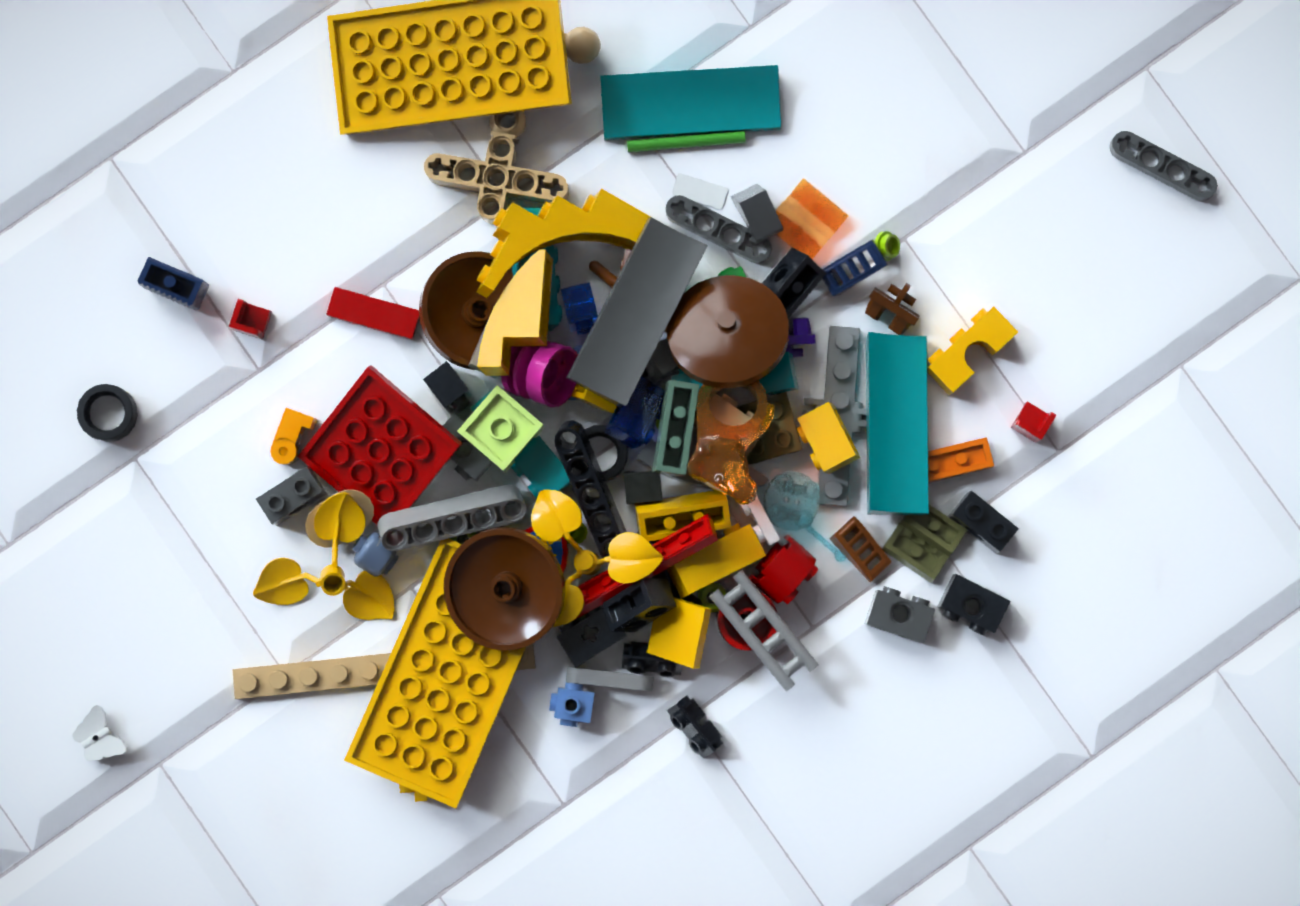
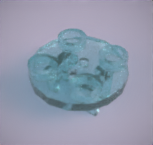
(795, 487)

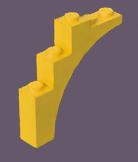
(520, 232)

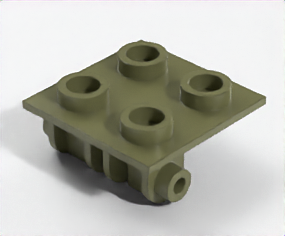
(781, 434)

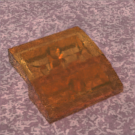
(809, 219)

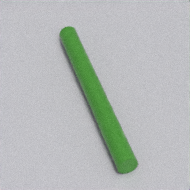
(686, 141)

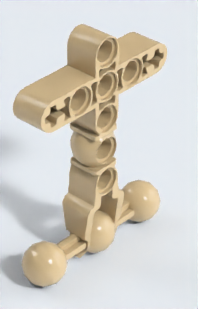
(581, 47)

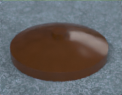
(453, 310)
(728, 331)
(504, 588)

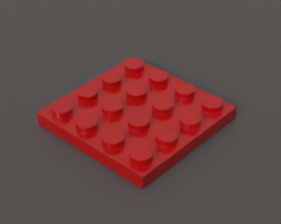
(380, 445)

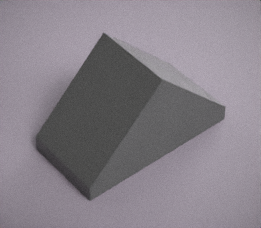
(757, 212)

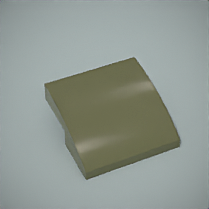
(924, 542)

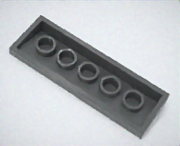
(636, 312)

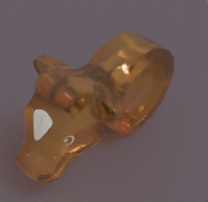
(720, 448)

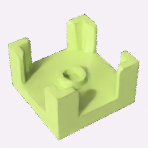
(500, 428)

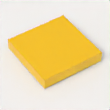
(680, 634)

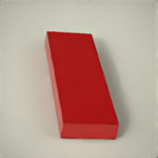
(373, 313)

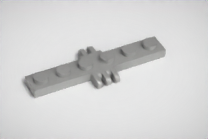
(840, 391)

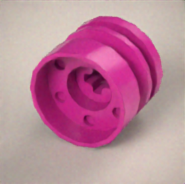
(541, 373)

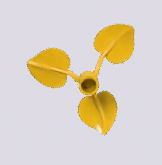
(629, 552)
(365, 598)

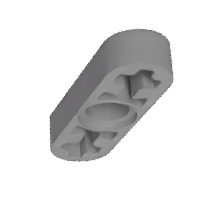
(609, 679)

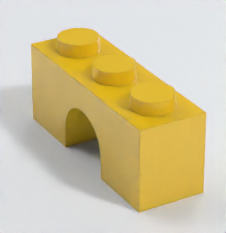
(989, 331)

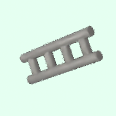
(783, 633)

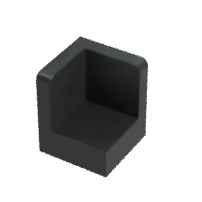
(642, 486)

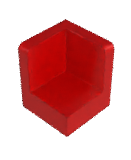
(250, 319)
(1033, 422)

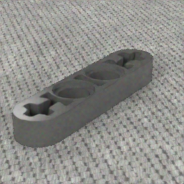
(1161, 170)
(715, 234)

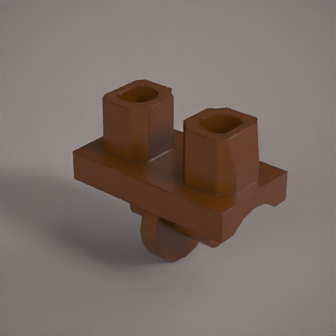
(904, 316)

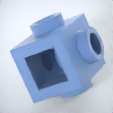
(584, 704)

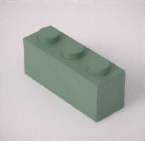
(675, 428)

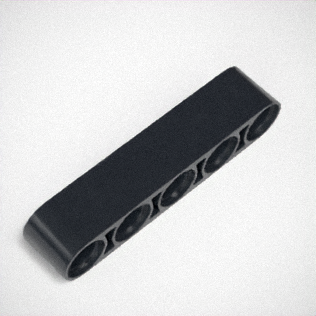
(587, 478)

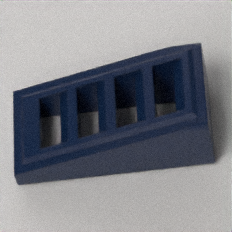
(832, 283)

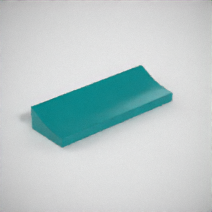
(690, 102)
(896, 424)

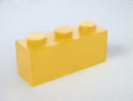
(667, 516)
(727, 555)

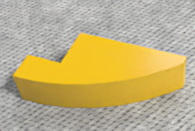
(518, 315)

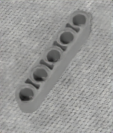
(438, 512)

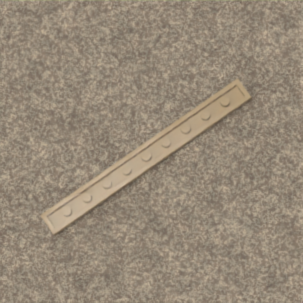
(322, 675)

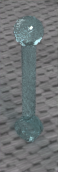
(838, 555)

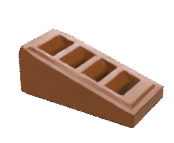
(862, 534)

